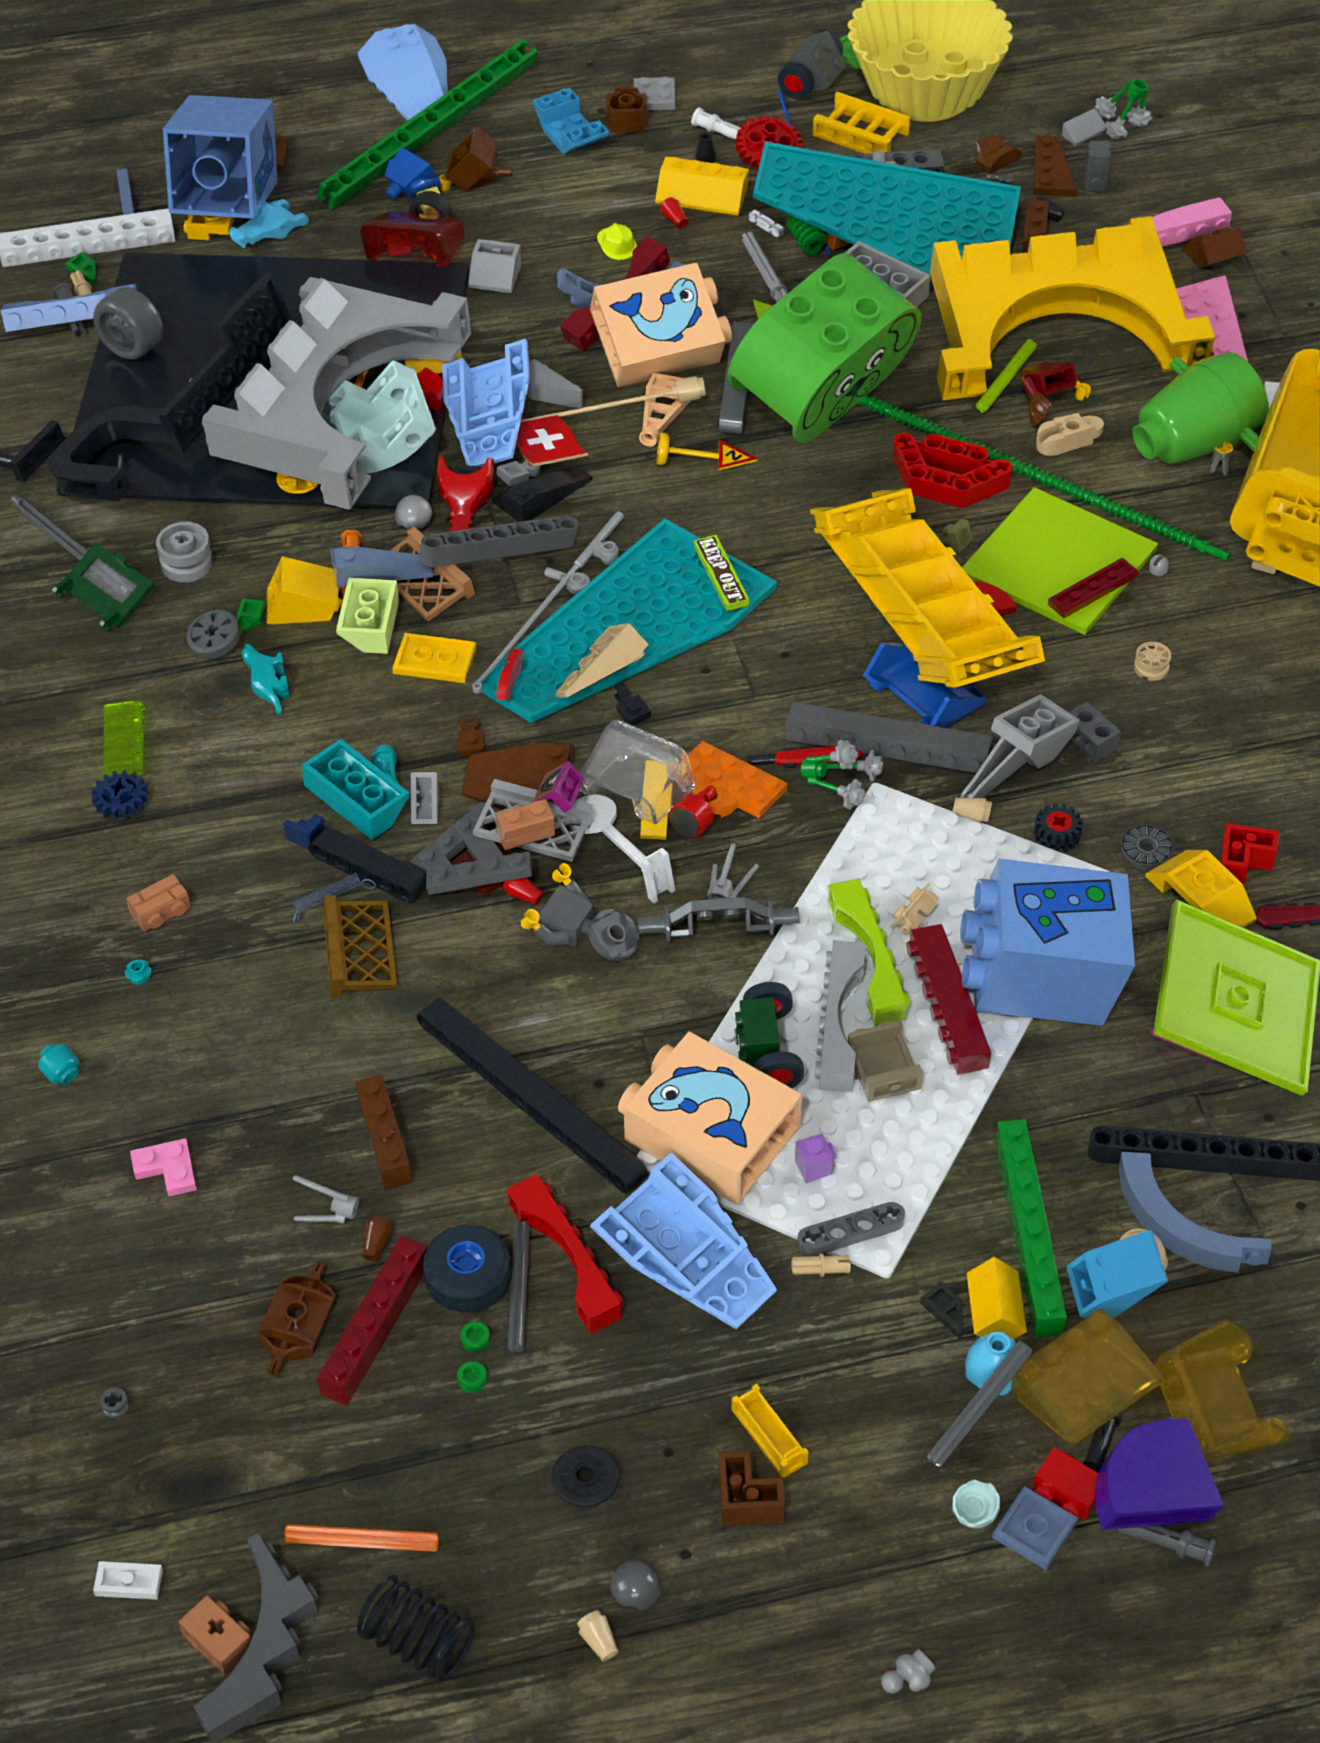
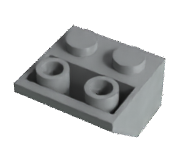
(495, 266)

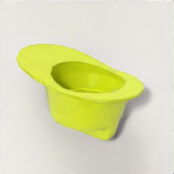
(617, 242)

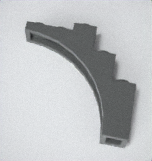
(253, 1685)

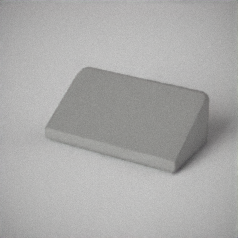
(1083, 127)

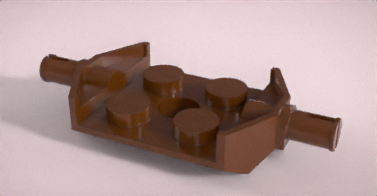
(295, 1337)

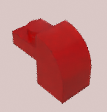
(432, 389)

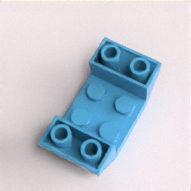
(565, 124)

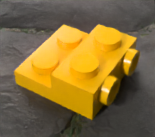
(202, 226)

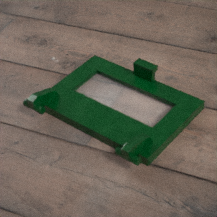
(106, 586)

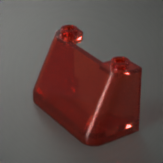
(435, 234)

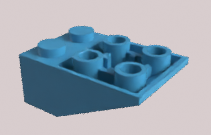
(1116, 1275)

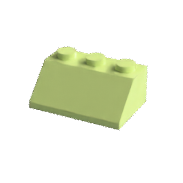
(369, 614)

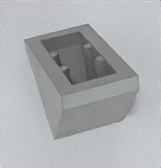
(424, 798)

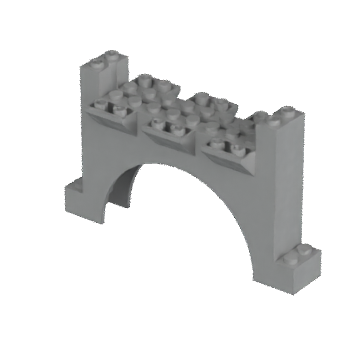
(340, 337)

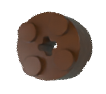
(626, 110)

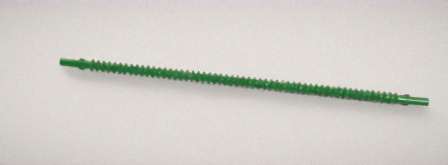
(1052, 481)

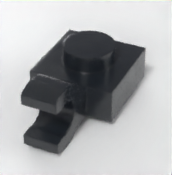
(630, 708)

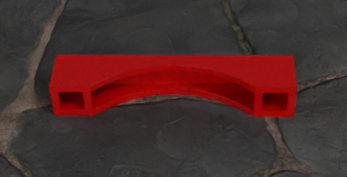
(594, 1299)

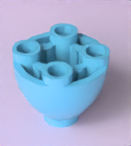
(986, 1356)

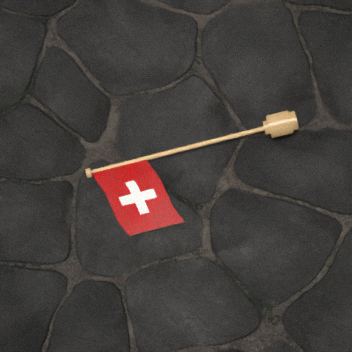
(550, 440)

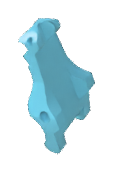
(270, 222)

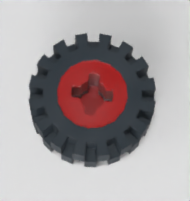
(1058, 827)

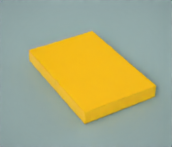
(434, 658)

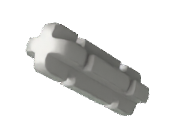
(766, 223)

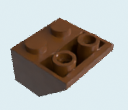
(1215, 246)

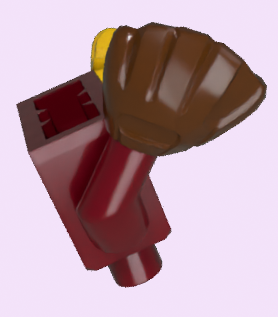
(1047, 379)

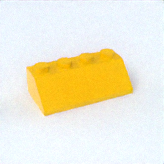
(703, 185)

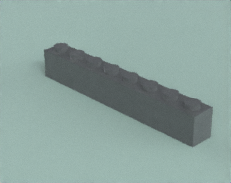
(888, 737)

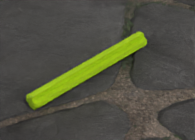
(1006, 376)

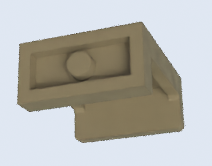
(884, 1061)

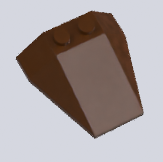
(516, 765)

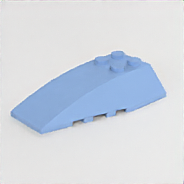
(406, 67)
(488, 403)
(687, 1244)

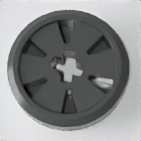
(201, 631)

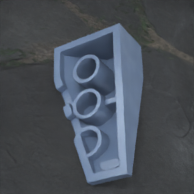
(375, 564)

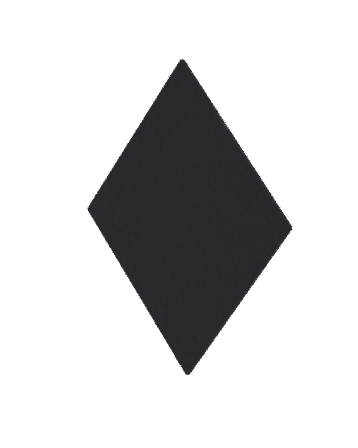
(191, 299)

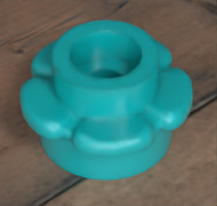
(141, 975)

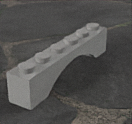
(838, 1058)

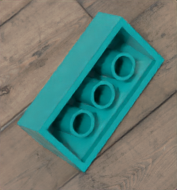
(355, 788)

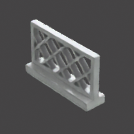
(515, 796)

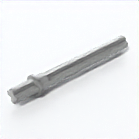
(777, 290)

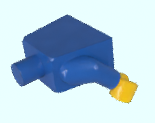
(411, 175)

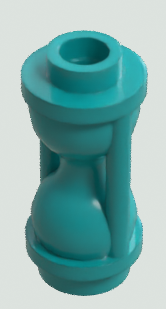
(385, 759)

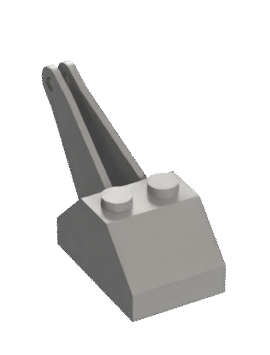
(1026, 733)

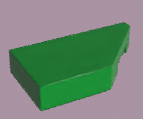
(85, 265)
(250, 614)

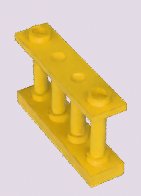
(855, 138)

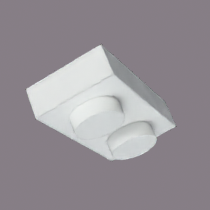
(128, 1580)

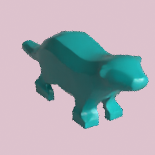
(264, 678)

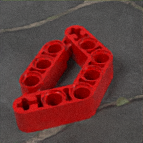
(979, 476)

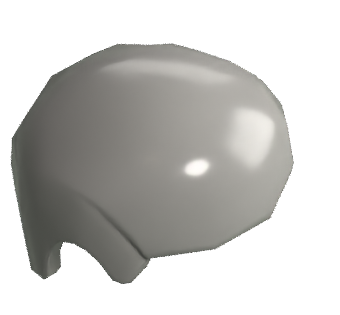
(413, 512)

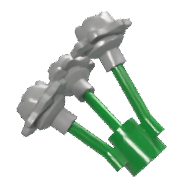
(1136, 90)
(814, 768)

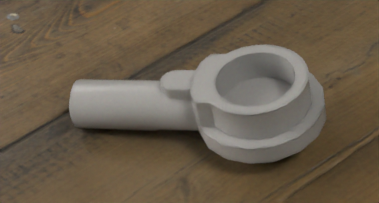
(576, 582)

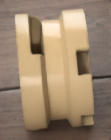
(1152, 662)

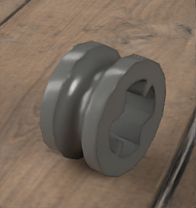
(120, 1407)

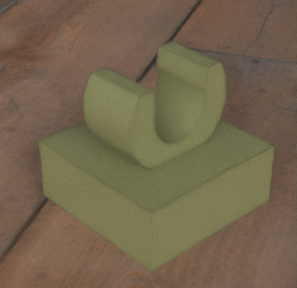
(959, 535)

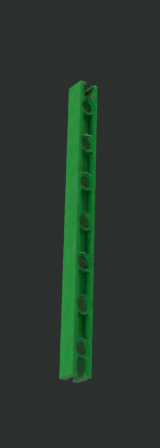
(427, 123)

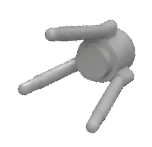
(723, 887)
(343, 1204)

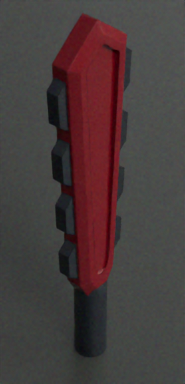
(1291, 915)

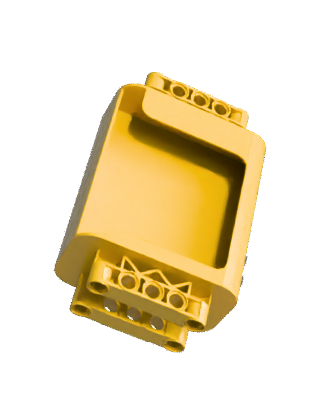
(1282, 484)

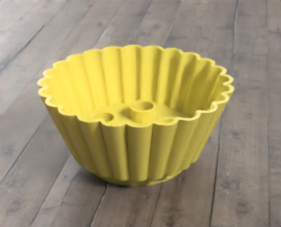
(929, 53)

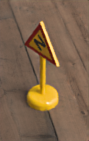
(727, 456)

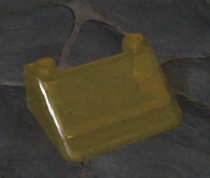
(1208, 1390)

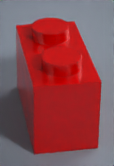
(1067, 1483)

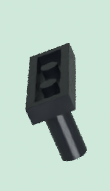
(34, 452)

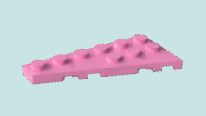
(1214, 300)

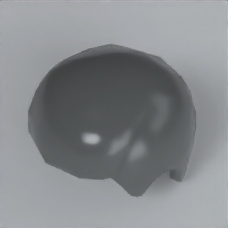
(635, 1585)

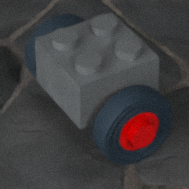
(813, 65)

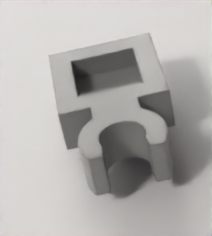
(515, 473)

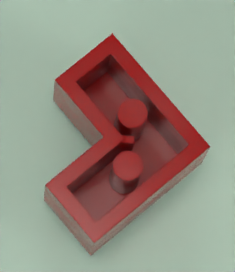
(1247, 848)

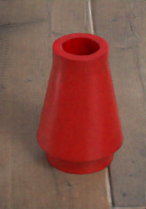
(673, 211)
(523, 890)

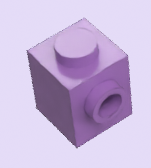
(814, 1157)

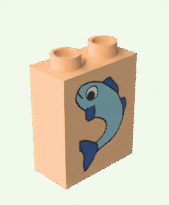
(659, 323)
(711, 1115)

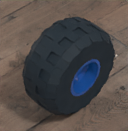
(467, 1268)

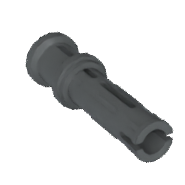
(65, 290)
(1182, 1543)

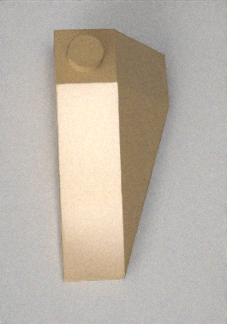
(610, 652)

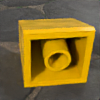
(301, 593)

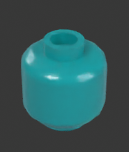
(58, 1064)

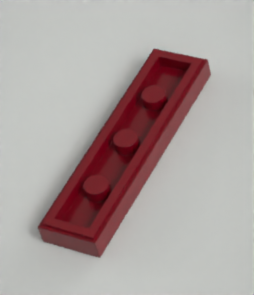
(1093, 587)

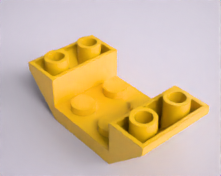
(1205, 886)

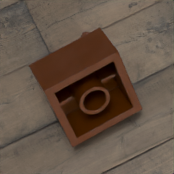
(475, 162)

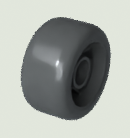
(128, 323)

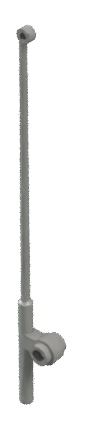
(606, 551)

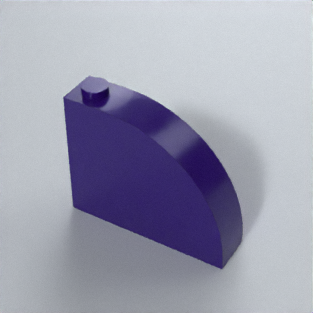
(1156, 1479)

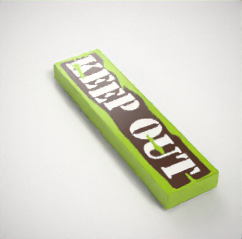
(721, 573)

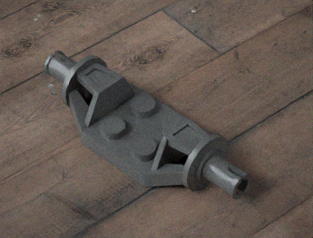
(728, 907)

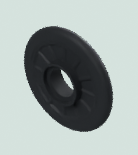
(585, 1493)

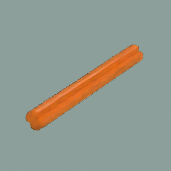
(361, 1537)

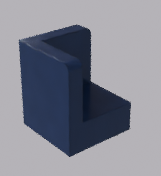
(303, 832)

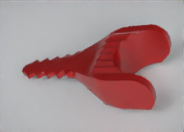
(464, 492)

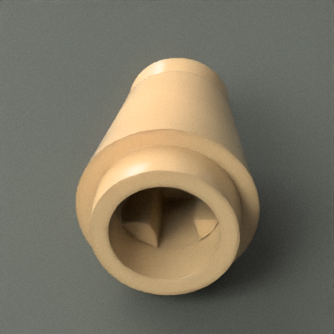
(973, 808)
(598, 1635)

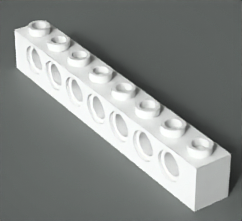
(86, 237)

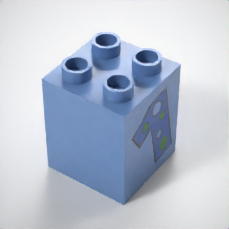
(220, 156)
(1048, 942)

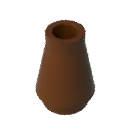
(376, 1235)

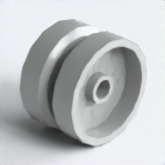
(184, 552)

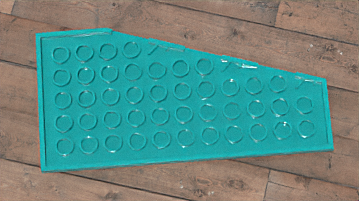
(885, 203)
(654, 588)

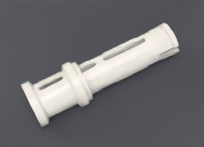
(714, 123)

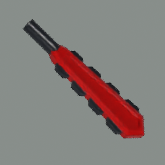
(793, 757)

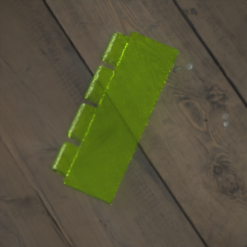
(124, 738)

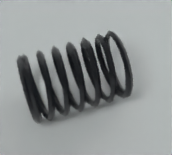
(445, 1643)

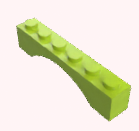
(852, 910)

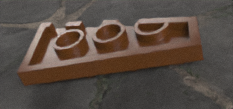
(1051, 169)

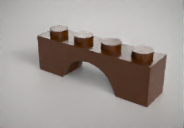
(384, 1132)

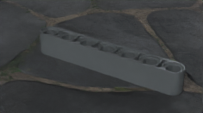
(734, 401)
(498, 541)

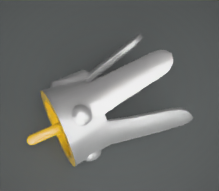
(1224, 454)

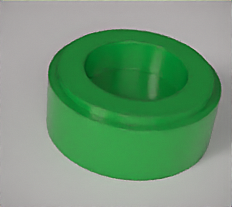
(475, 1336)
(472, 1377)

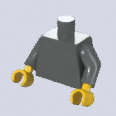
(564, 916)

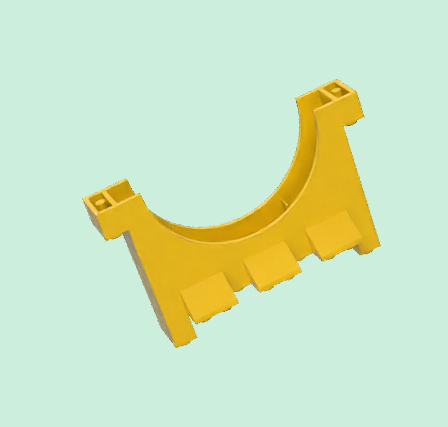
(1114, 279)

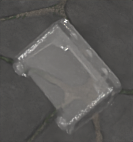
(639, 768)

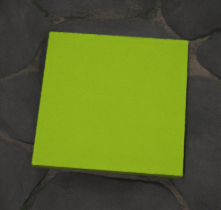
(1051, 547)
(1238, 997)

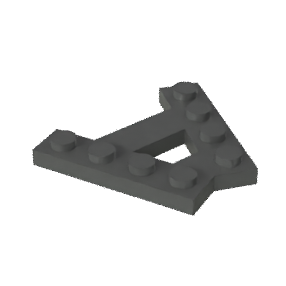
(489, 862)

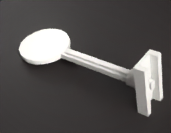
(655, 867)

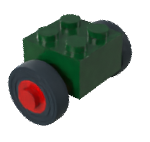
(759, 1036)

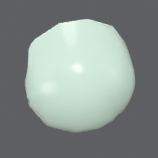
(976, 1504)

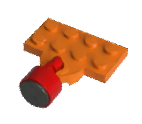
(721, 788)

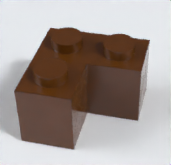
(748, 1499)

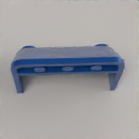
(937, 704)

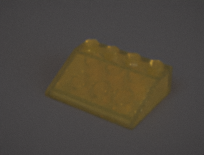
(1085, 1377)

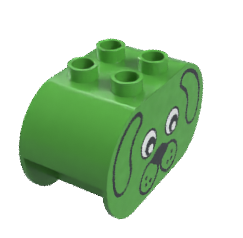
(825, 345)

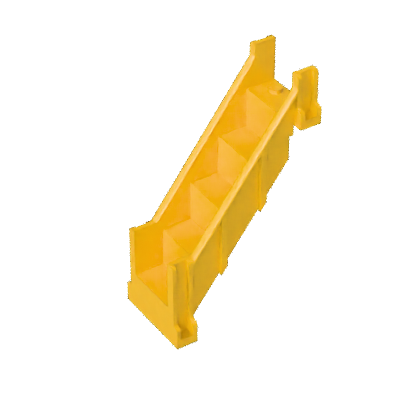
(923, 591)

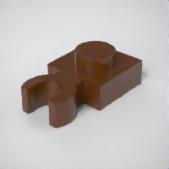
(470, 738)

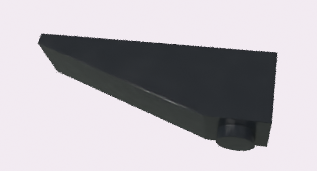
(539, 494)

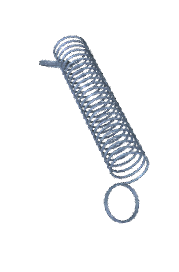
(299, 912)

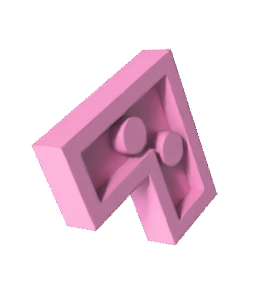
(167, 1159)

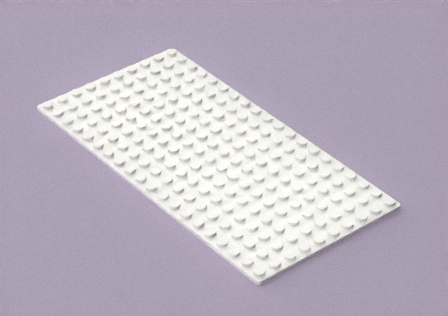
(905, 1142)

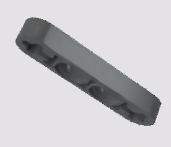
(849, 1225)

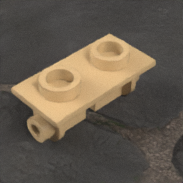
(921, 902)

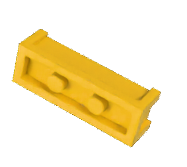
(769, 1432)

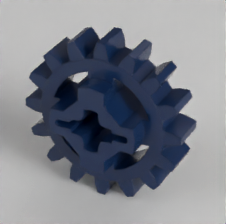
(119, 795)

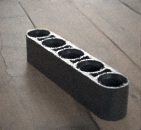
(368, 863)

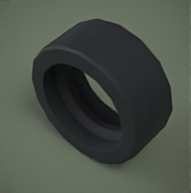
(433, 200)

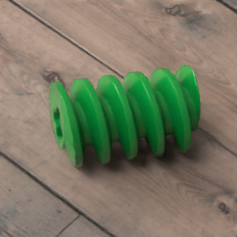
(807, 236)

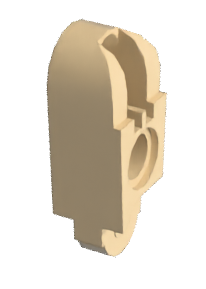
(1068, 433)

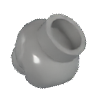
(912, 1668)

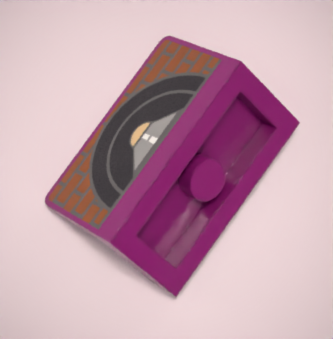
(561, 786)

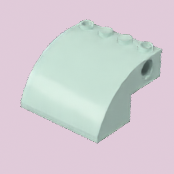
(386, 417)

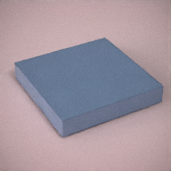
(1035, 1527)

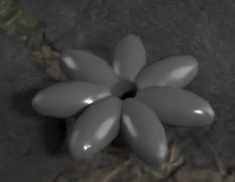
(1000, 179)

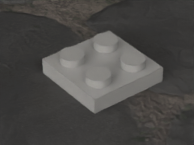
(659, 92)

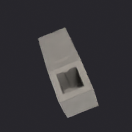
(552, 387)

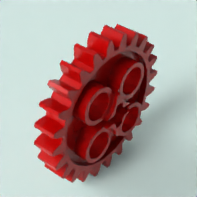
(755, 133)

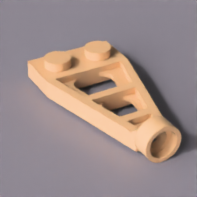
(654, 426)

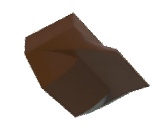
(995, 154)

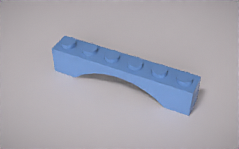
(50, 312)

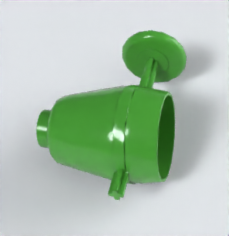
(1202, 409)

